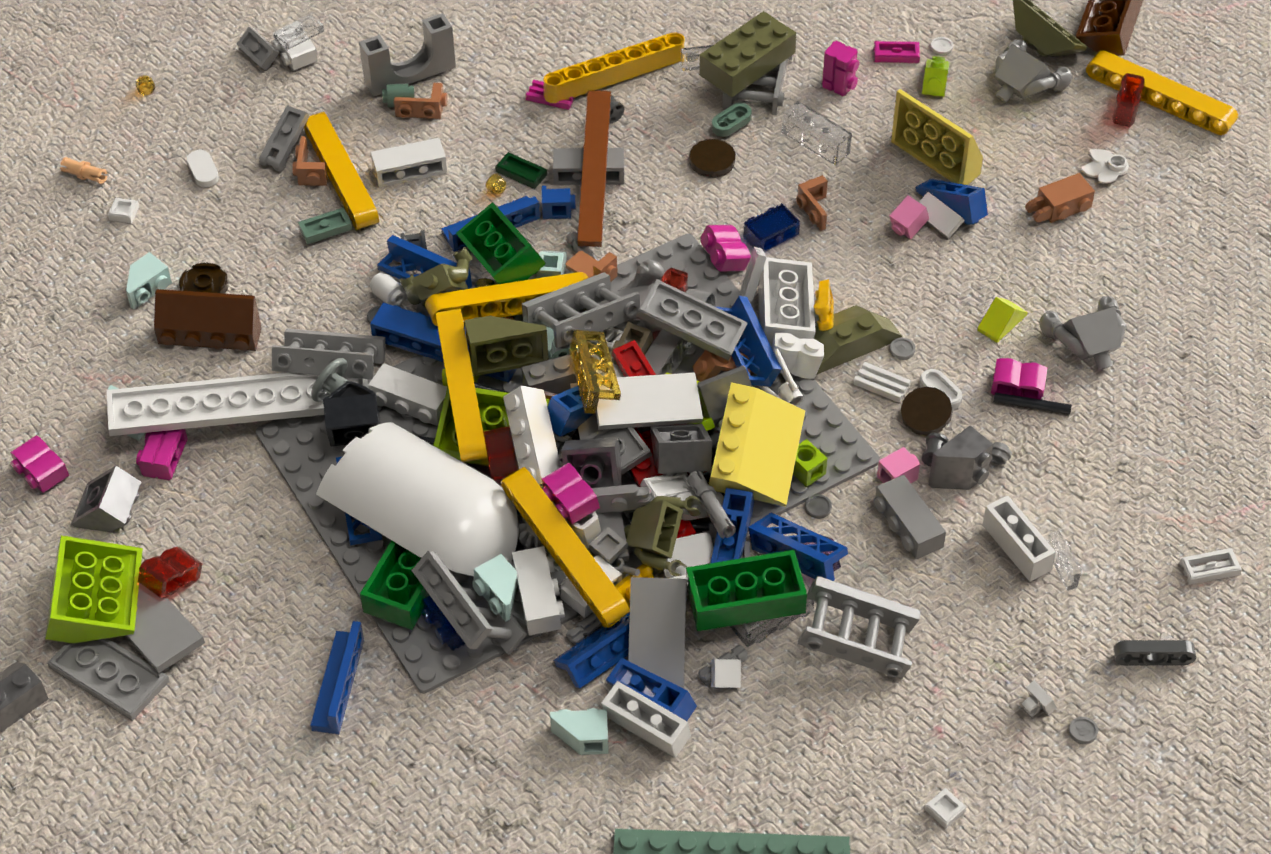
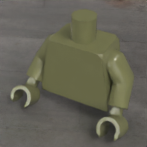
(438, 279)
(656, 529)

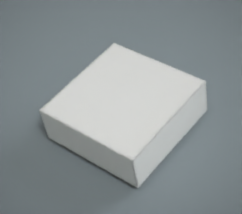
(123, 210)
(725, 673)
(945, 808)

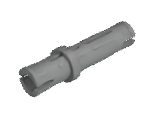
(712, 506)

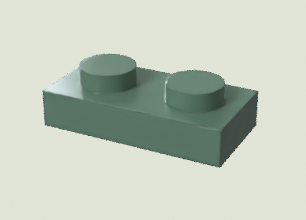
(325, 225)

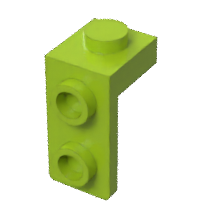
(935, 76)

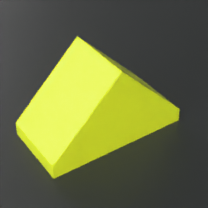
(1001, 319)

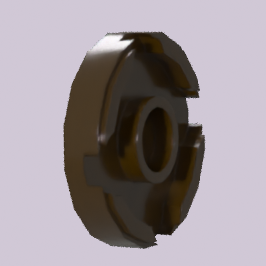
(712, 157)
(204, 278)
(926, 410)

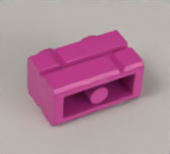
(840, 68)
(161, 453)

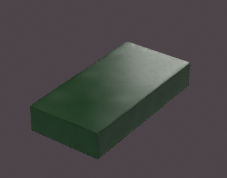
(521, 170)

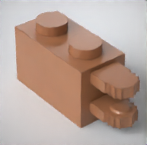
(1061, 199)

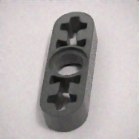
(1154, 652)

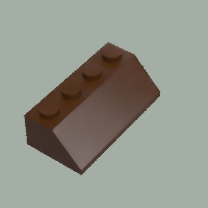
(1108, 25)
(206, 320)

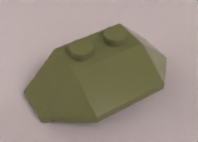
(1043, 31)
(854, 335)

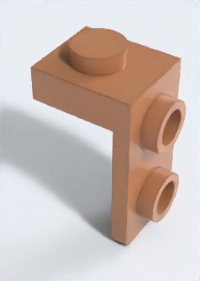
(422, 107)
(308, 172)
(807, 198)
(585, 263)
(711, 364)

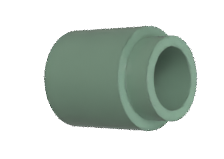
(397, 90)

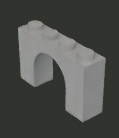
(433, 58)

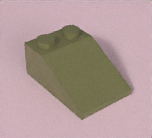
(504, 344)

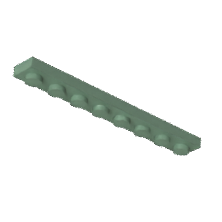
(700, 842)

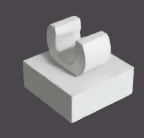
(1038, 699)

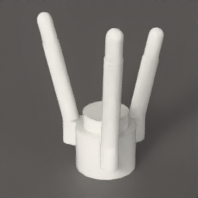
(788, 391)

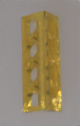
(586, 366)

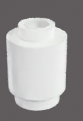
(387, 289)

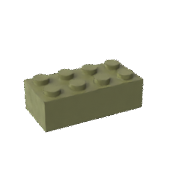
(747, 54)

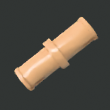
(83, 170)

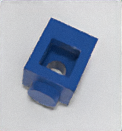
(557, 203)

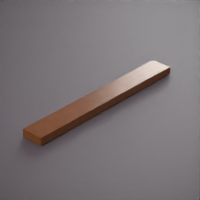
(594, 169)

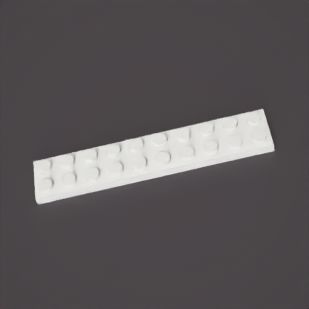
(213, 402)

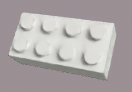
(786, 299)

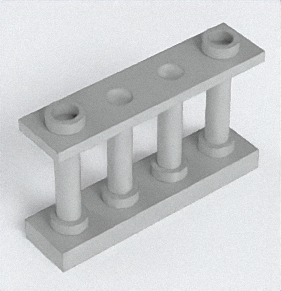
(776, 98)
(576, 297)
(314, 350)
(868, 606)
(464, 607)

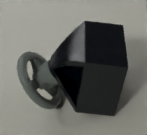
(347, 405)

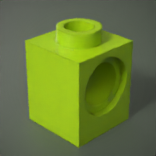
(809, 463)

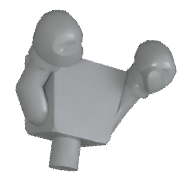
(1025, 75)
(645, 275)
(1089, 334)

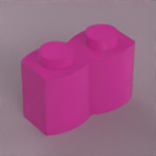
(725, 248)
(1019, 378)
(39, 464)
(570, 493)

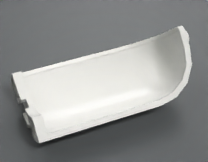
(422, 498)

